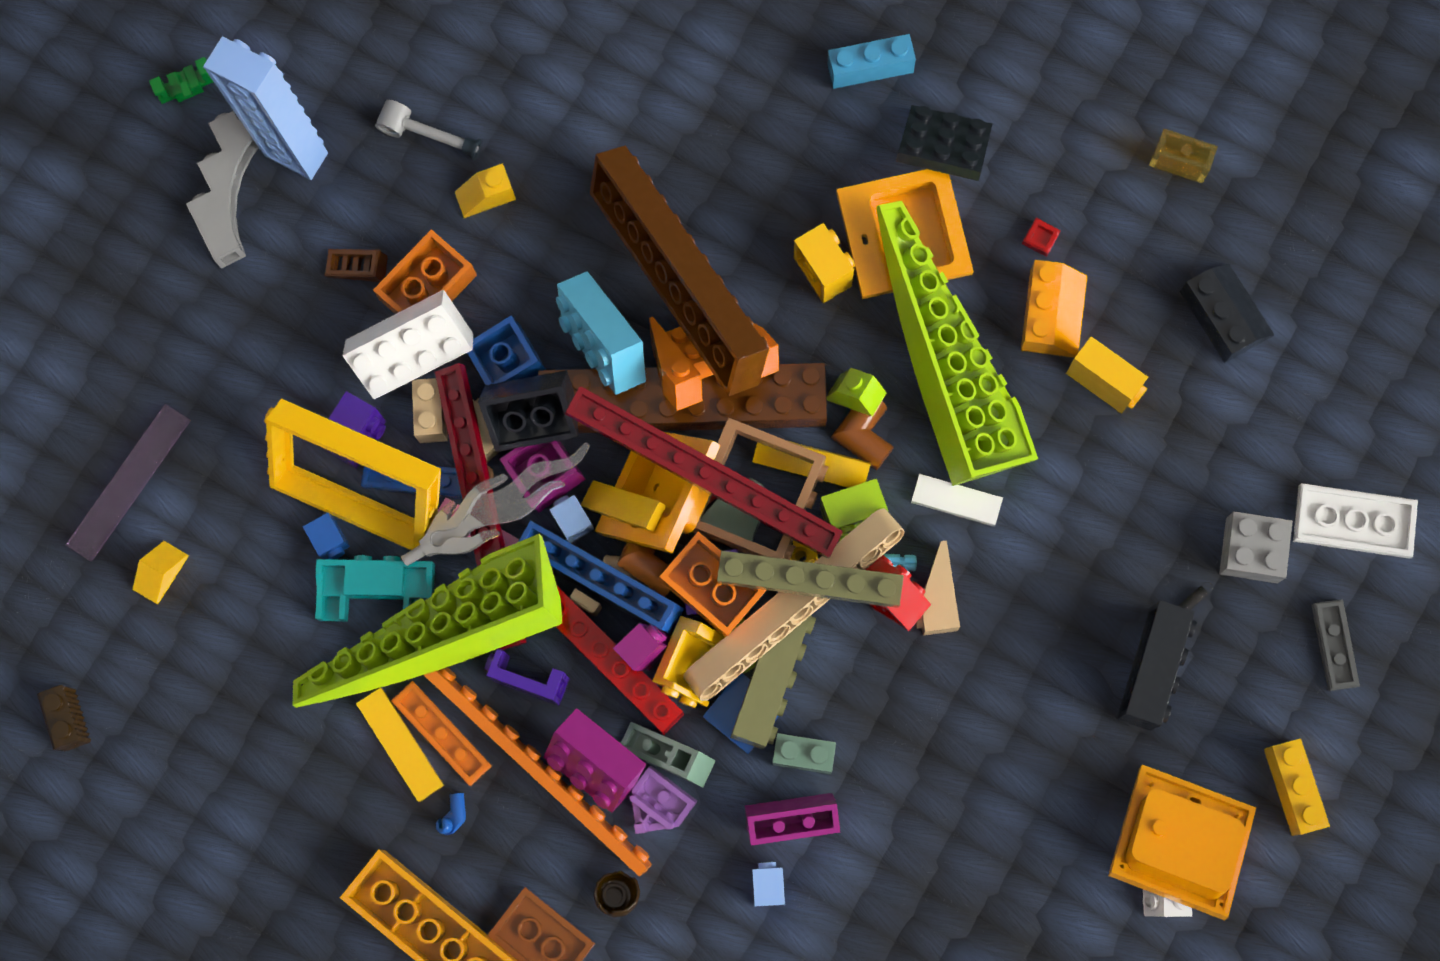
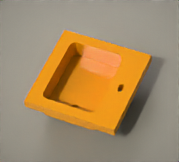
(934, 210)
(682, 499)
(1183, 842)

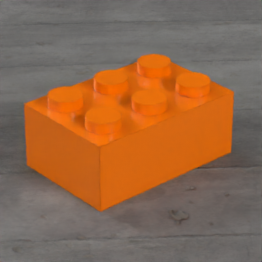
(424, 272)
(694, 580)

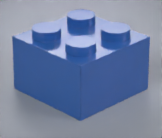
(505, 353)

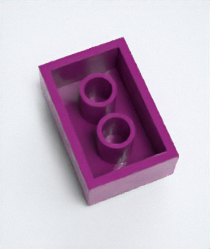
(593, 760)

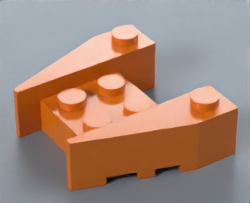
(683, 367)

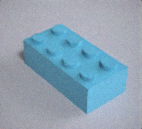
(601, 333)

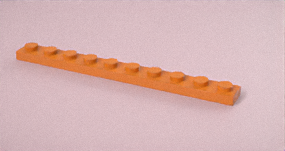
(528, 758)

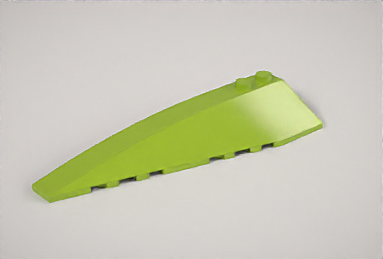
(964, 396)
(481, 611)

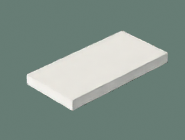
(1355, 520)

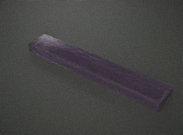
(128, 482)

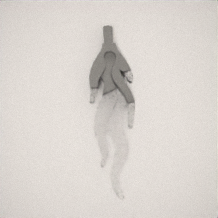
(450, 534)

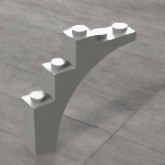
(223, 172)

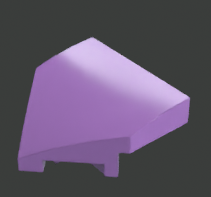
(659, 802)

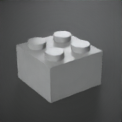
(1256, 547)

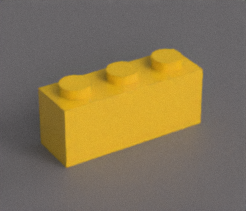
(1296, 787)

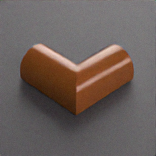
(857, 436)
(644, 566)

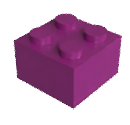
(522, 457)

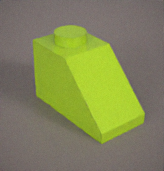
(857, 391)

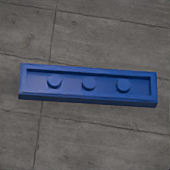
(376, 481)

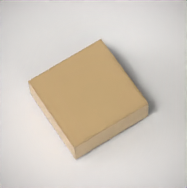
(585, 602)

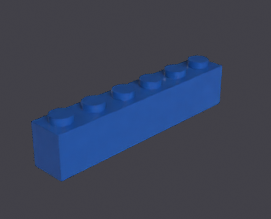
(607, 580)

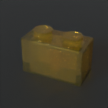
(1183, 156)

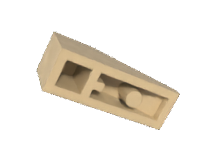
(940, 592)

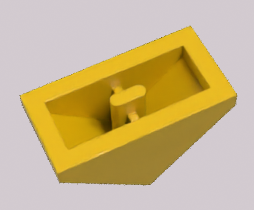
(158, 571)

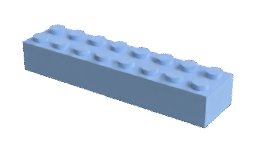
(266, 106)

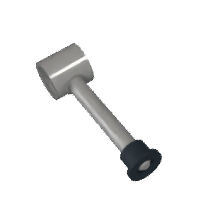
(395, 120)

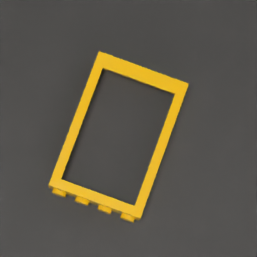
(289, 420)

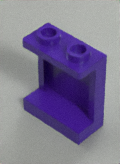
(551, 692)

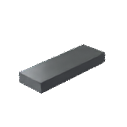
(1335, 645)

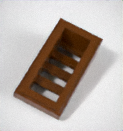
(373, 270)

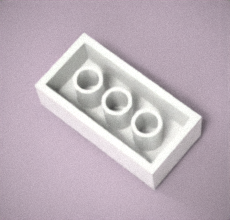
(408, 344)

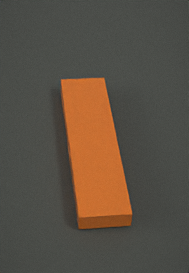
(441, 733)

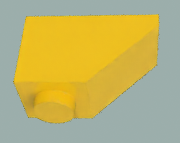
(485, 191)

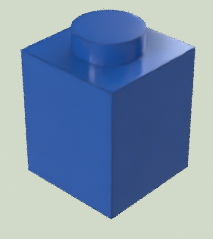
(326, 537)

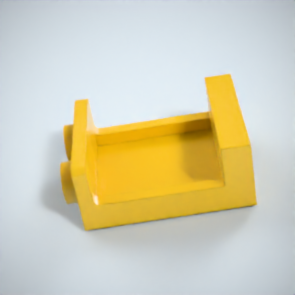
(687, 645)

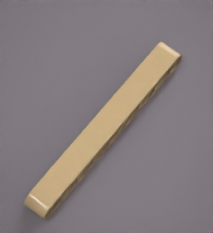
(787, 610)

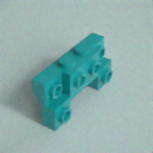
(369, 579)

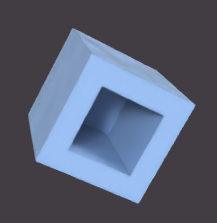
(571, 518)
(768, 885)

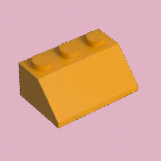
(1054, 309)

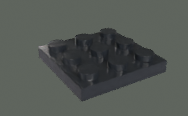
(944, 142)

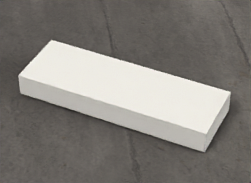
(957, 500)

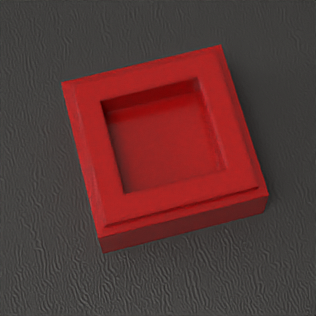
(1041, 237)

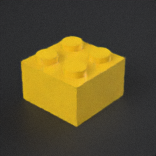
(824, 262)

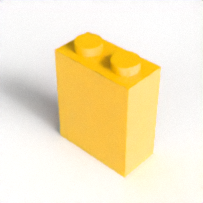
(1107, 375)

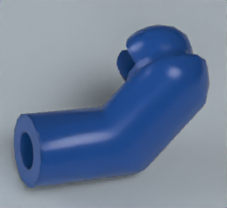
(455, 817)

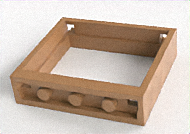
(805, 500)

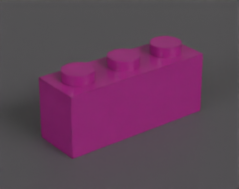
(643, 647)
(792, 819)

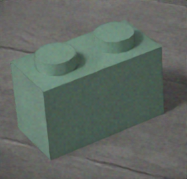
(804, 753)

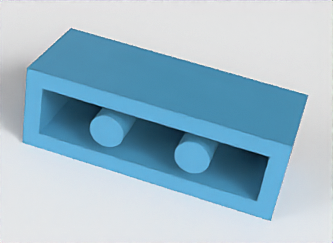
(871, 61)

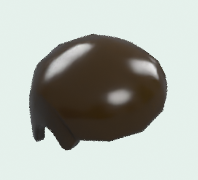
(616, 894)

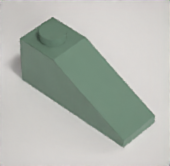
(668, 754)

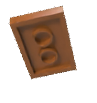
(539, 933)

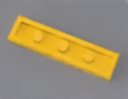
(841, 471)
(623, 505)
(400, 744)

